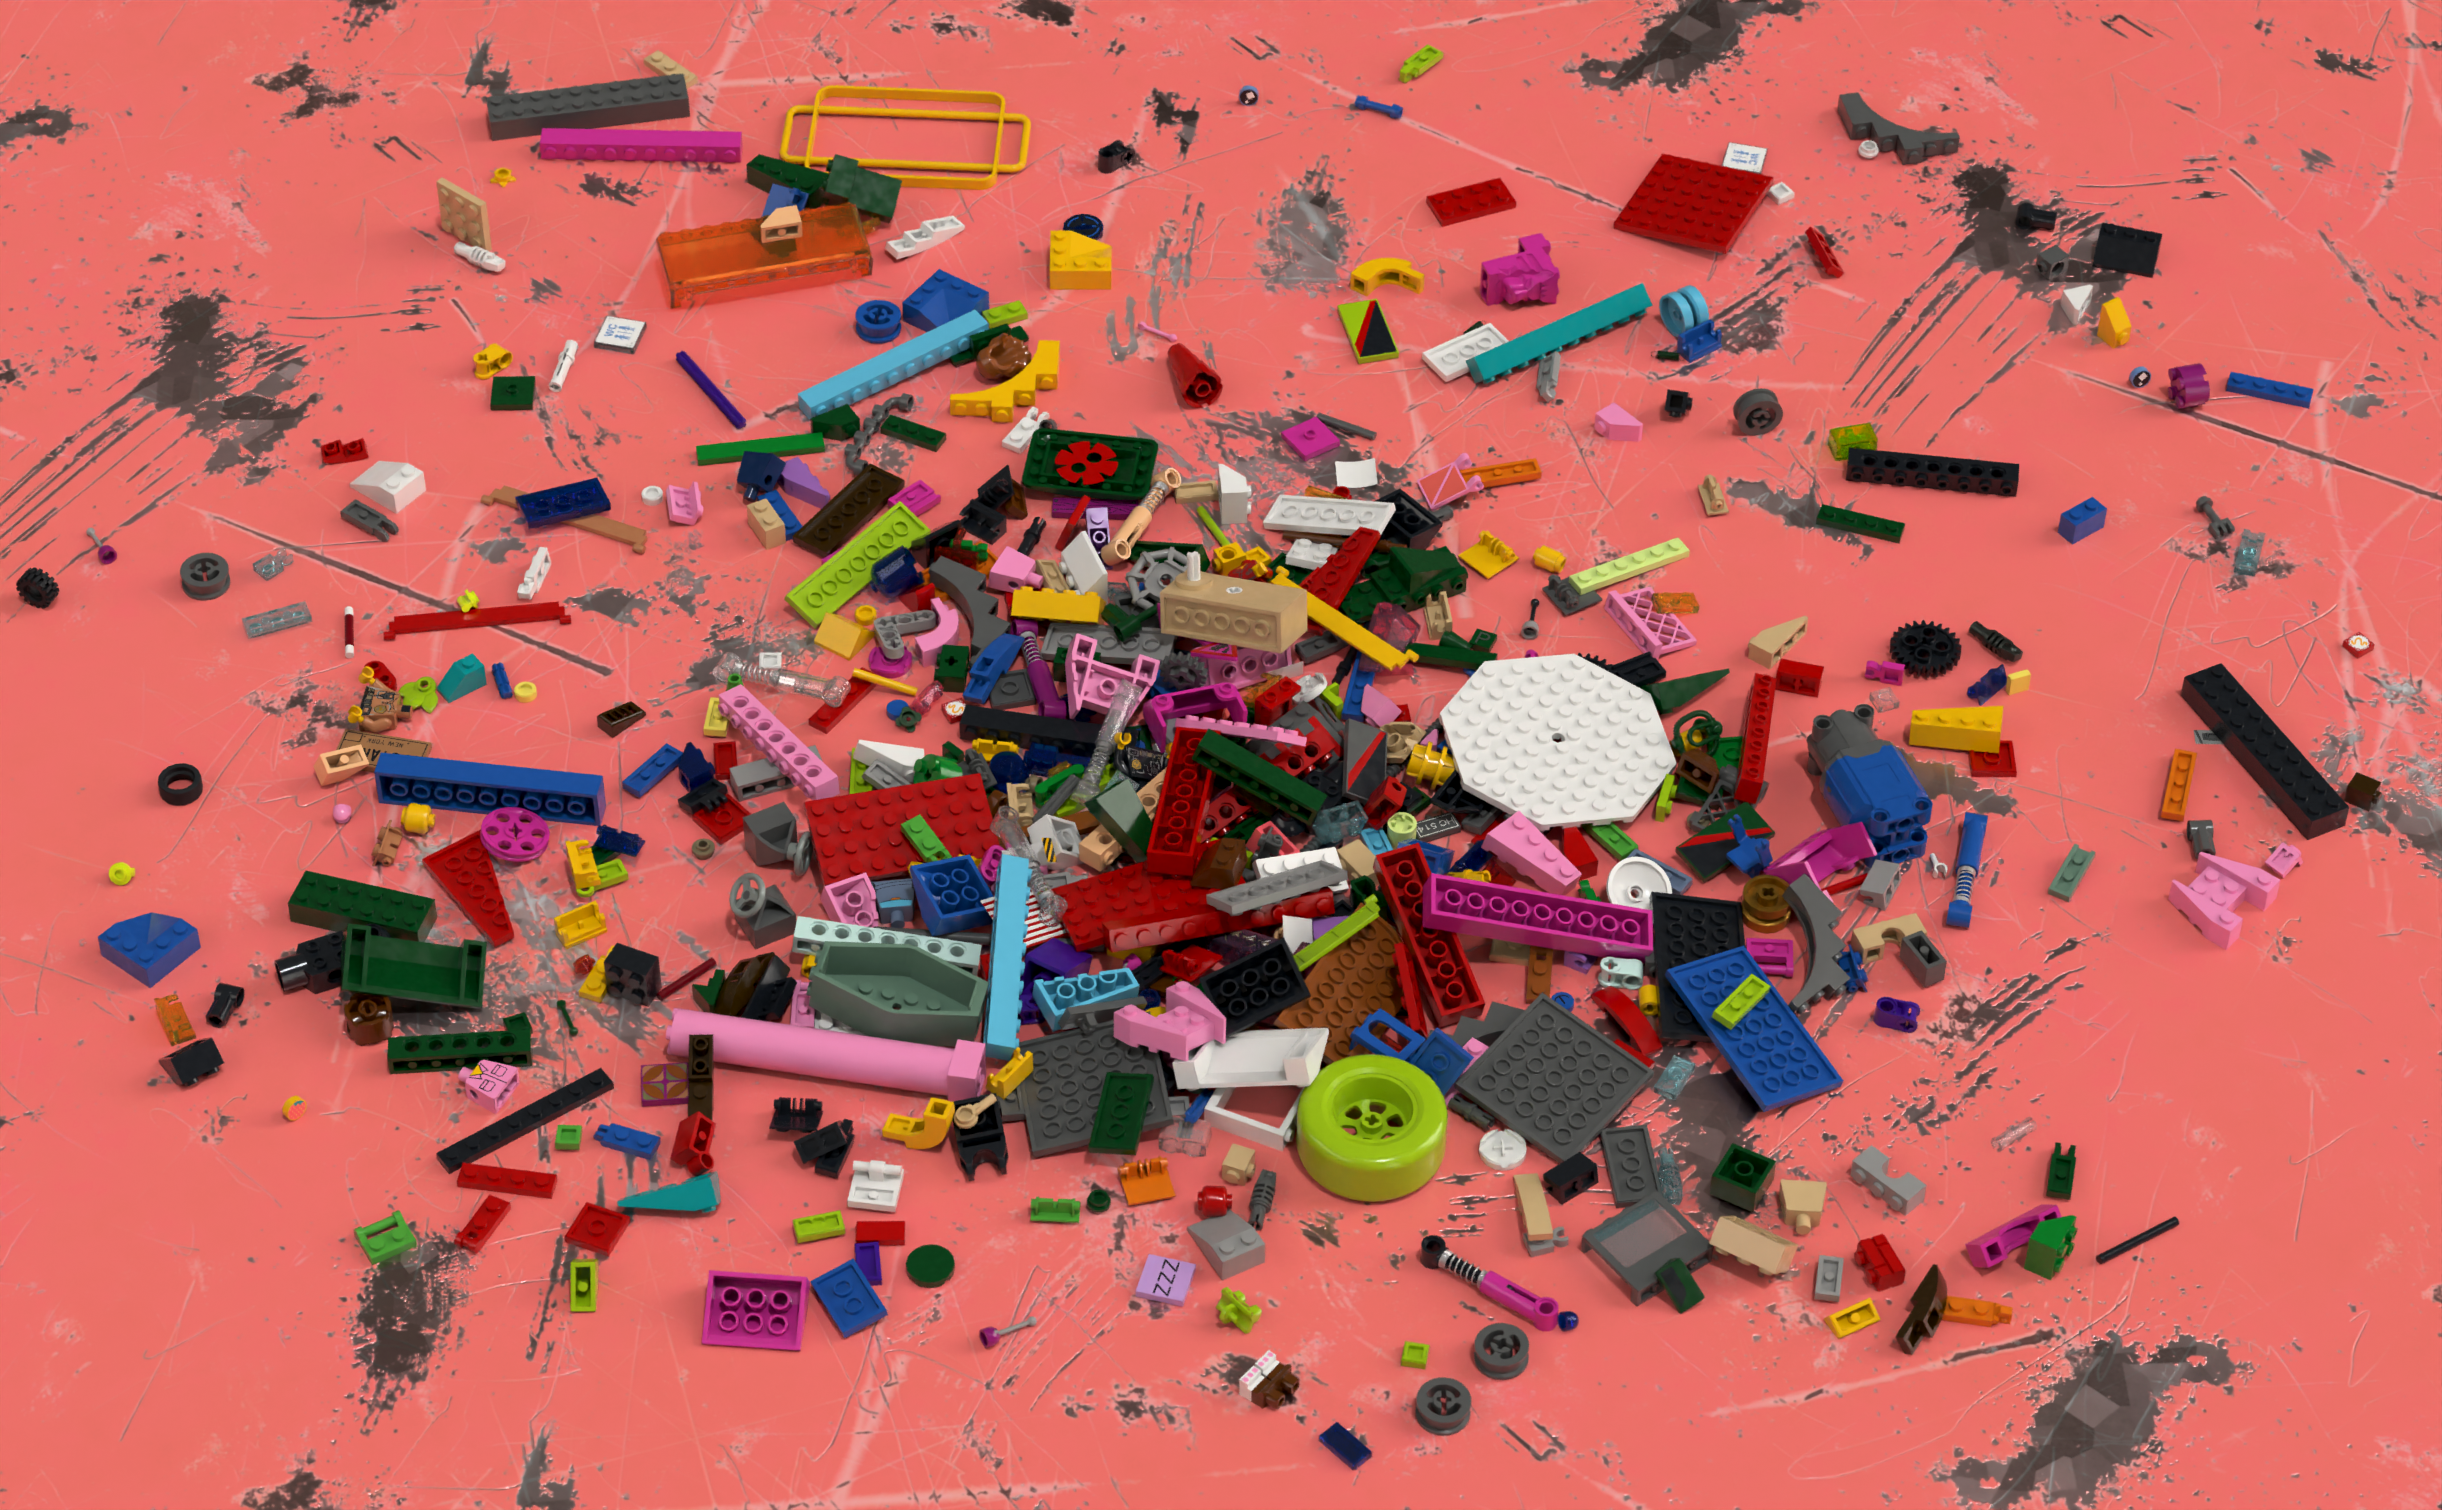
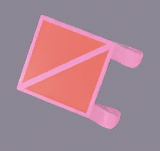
(1448, 484)

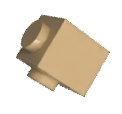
(1239, 1165)

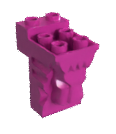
(1521, 275)

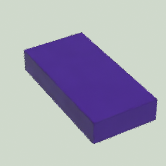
(868, 1260)

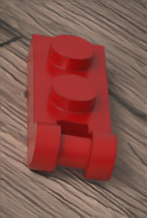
(483, 1224)

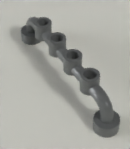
(870, 426)

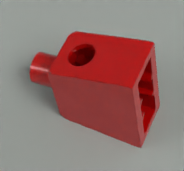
(1391, 797)

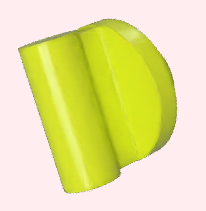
(468, 601)
(121, 873)

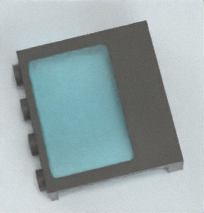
(1644, 1240)

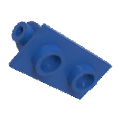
(1851, 962)

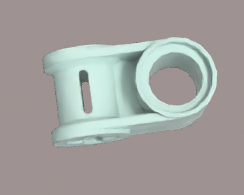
(1623, 973)

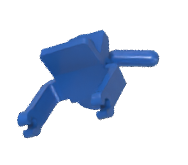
(1752, 853)

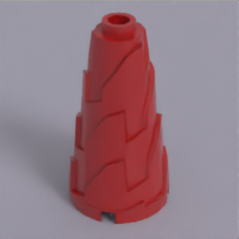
(1194, 377)

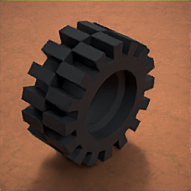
(37, 588)

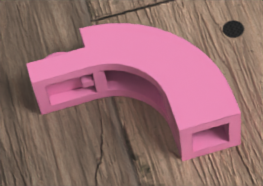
(946, 633)

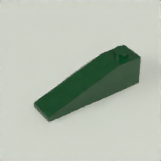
(1184, 548)
(1679, 691)

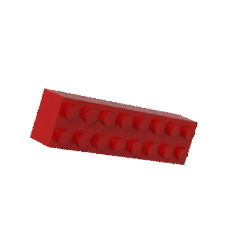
(1181, 808)
(1435, 952)

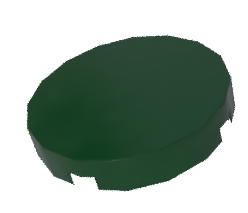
(930, 1265)

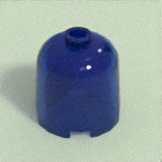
(895, 573)

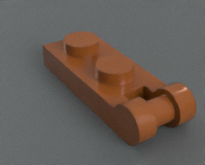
(1539, 973)

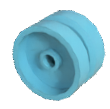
(1683, 309)

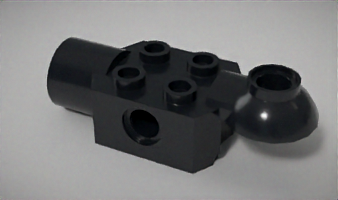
(1326, 782)
(316, 963)

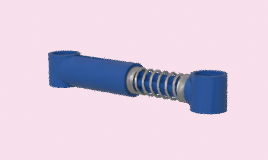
(1967, 869)

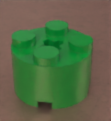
(935, 768)

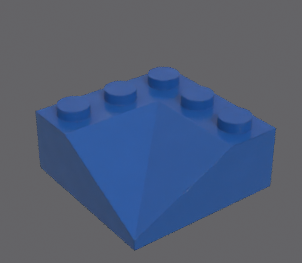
(943, 300)
(951, 895)
(149, 945)

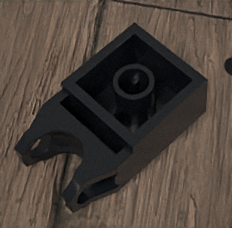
(983, 1141)

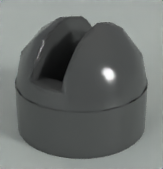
(1048, 423)

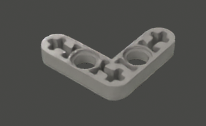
(889, 628)

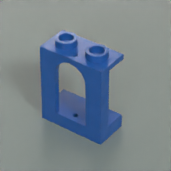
(1362, 1036)

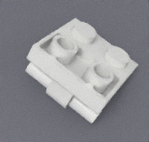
(875, 1186)

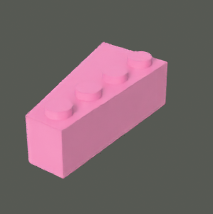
(1532, 854)

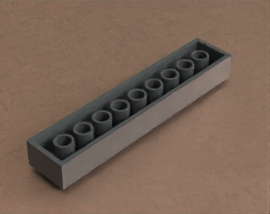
(588, 106)

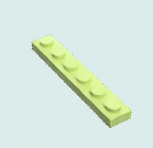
(1629, 566)

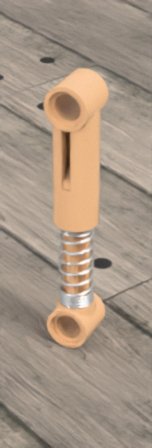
(1140, 517)

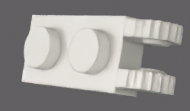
(1022, 433)

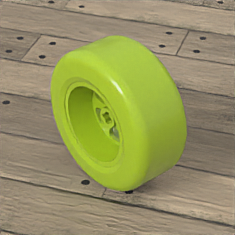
(1365, 1163)

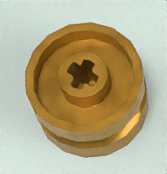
(1764, 906)

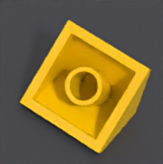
(842, 636)

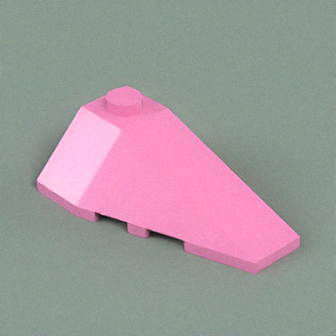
(851, 901)

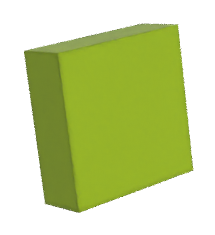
(1415, 1355)

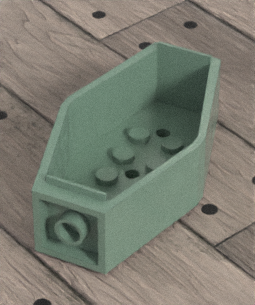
(867, 980)

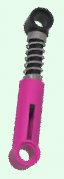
(1540, 1310)

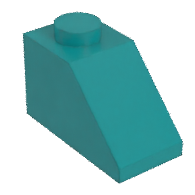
(462, 678)

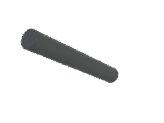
(1347, 426)

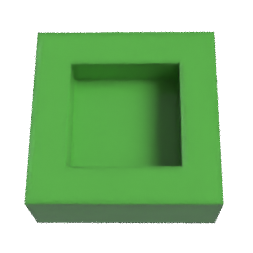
(568, 1137)

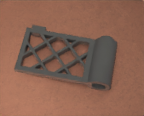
(1727, 782)

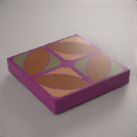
(664, 1084)

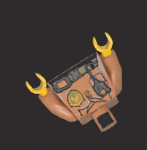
(379, 706)

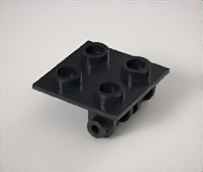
(996, 489)
(796, 1119)

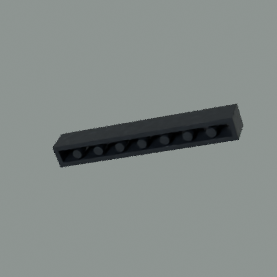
(1021, 728)

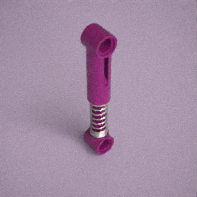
(1038, 670)

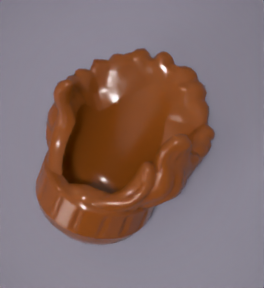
(1003, 357)

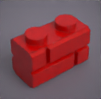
(1880, 1263)

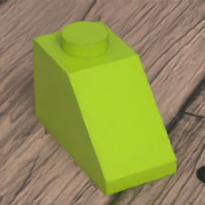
(584, 1284)

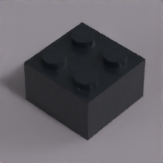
(632, 974)

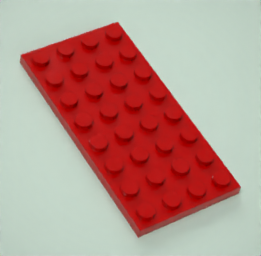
(864, 833)
(1124, 895)

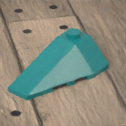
(691, 1195)

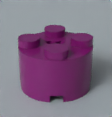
(2188, 385)

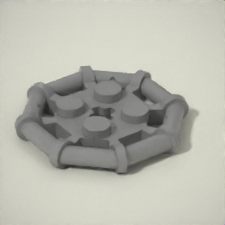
(1154, 575)

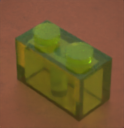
(1854, 436)

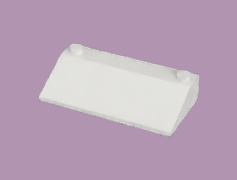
(1254, 1060)

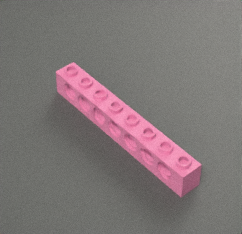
(778, 743)

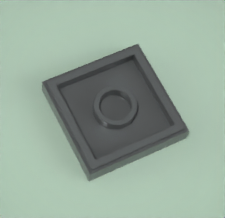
(1012, 691)

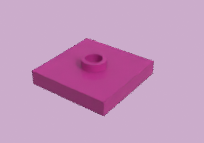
(1310, 438)

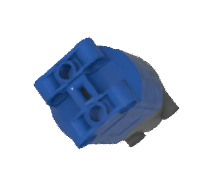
(1869, 784)

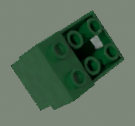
(870, 191)

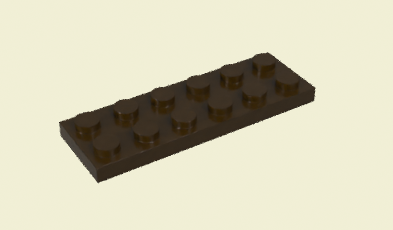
(848, 511)

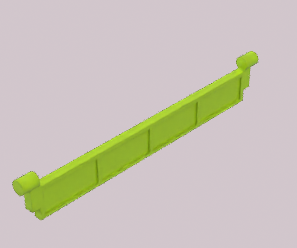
(1338, 934)

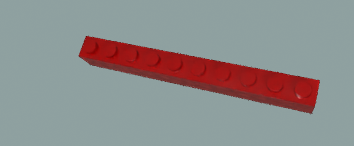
(1207, 920)

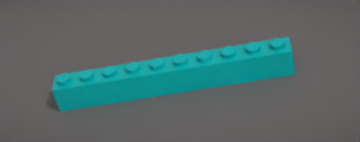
(1558, 333)

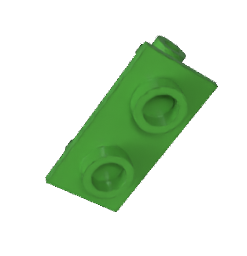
(1052, 1211)

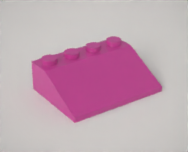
(755, 1310)

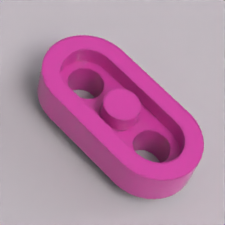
(989, 864)

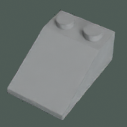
(1228, 1244)

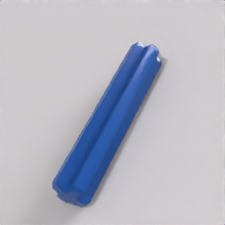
(1197, 1107)

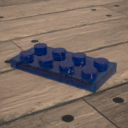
(563, 503)

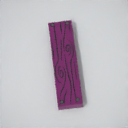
(1116, 508)

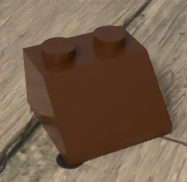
(1221, 865)

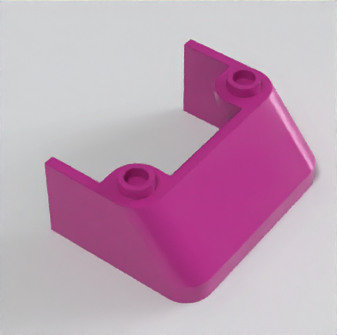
(1189, 703)
(1824, 854)

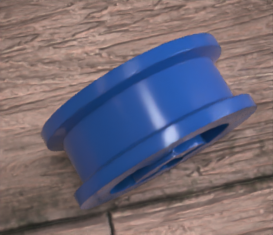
(878, 321)

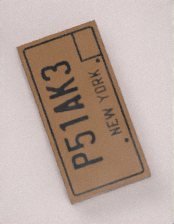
(375, 744)

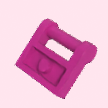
(1772, 951)

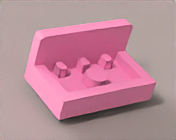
(684, 504)

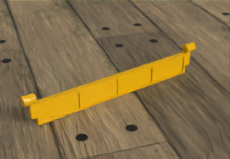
(1349, 630)

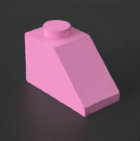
(1618, 424)
(1378, 708)

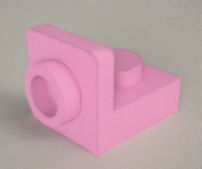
(2284, 859)

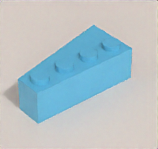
(1085, 989)

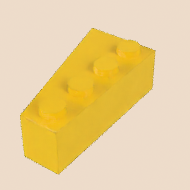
(1057, 606)
(1958, 728)

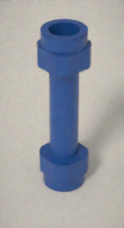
(1395, 110)

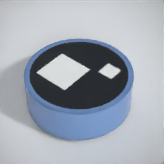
(1248, 95)
(2140, 377)

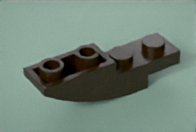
(740, 984)
(701, 1075)
(1928, 1310)

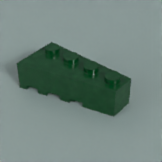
(765, 171)

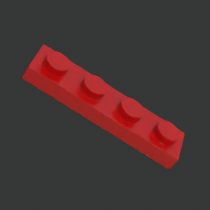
(828, 717)
(507, 1180)

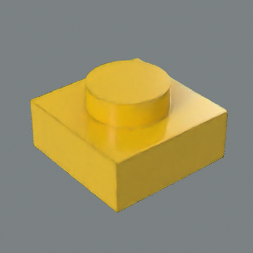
(1259, 555)

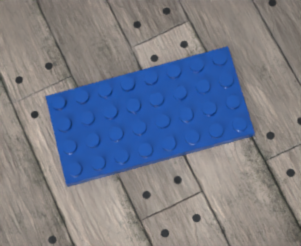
(1768, 1045)

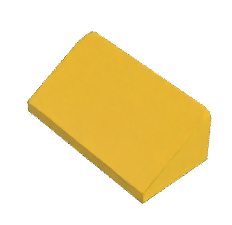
(1852, 1318)

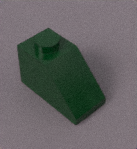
(836, 424)

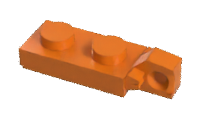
(1976, 1312)

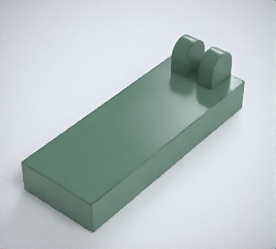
(2071, 873)

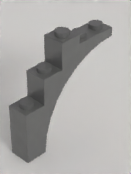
(1909, 143)
(1824, 947)

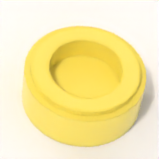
(525, 692)

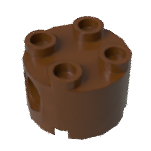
(369, 1018)

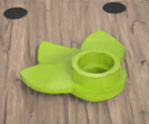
(416, 696)

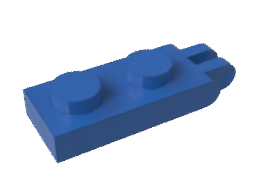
(628, 1140)

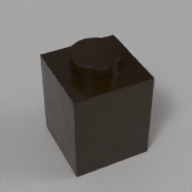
(2363, 792)

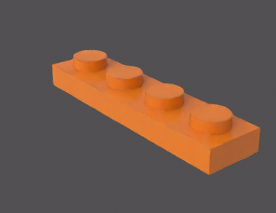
(1505, 472)
(2179, 785)

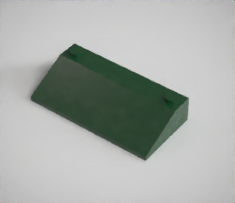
(412, 968)

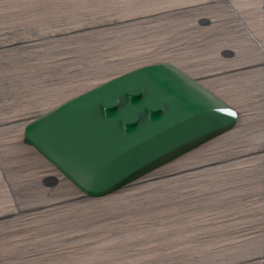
(1130, 481)

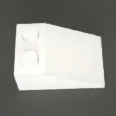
(391, 484)

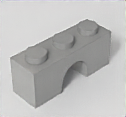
(1900, 1193)

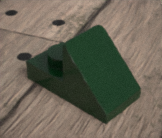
(707, 996)

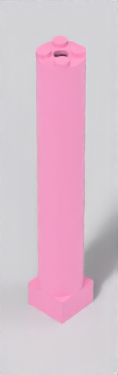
(835, 1054)

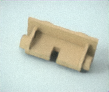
(1712, 496)

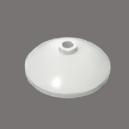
(1636, 876)

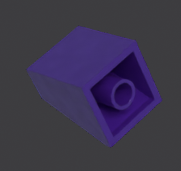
(1051, 961)

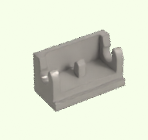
(1881, 883)

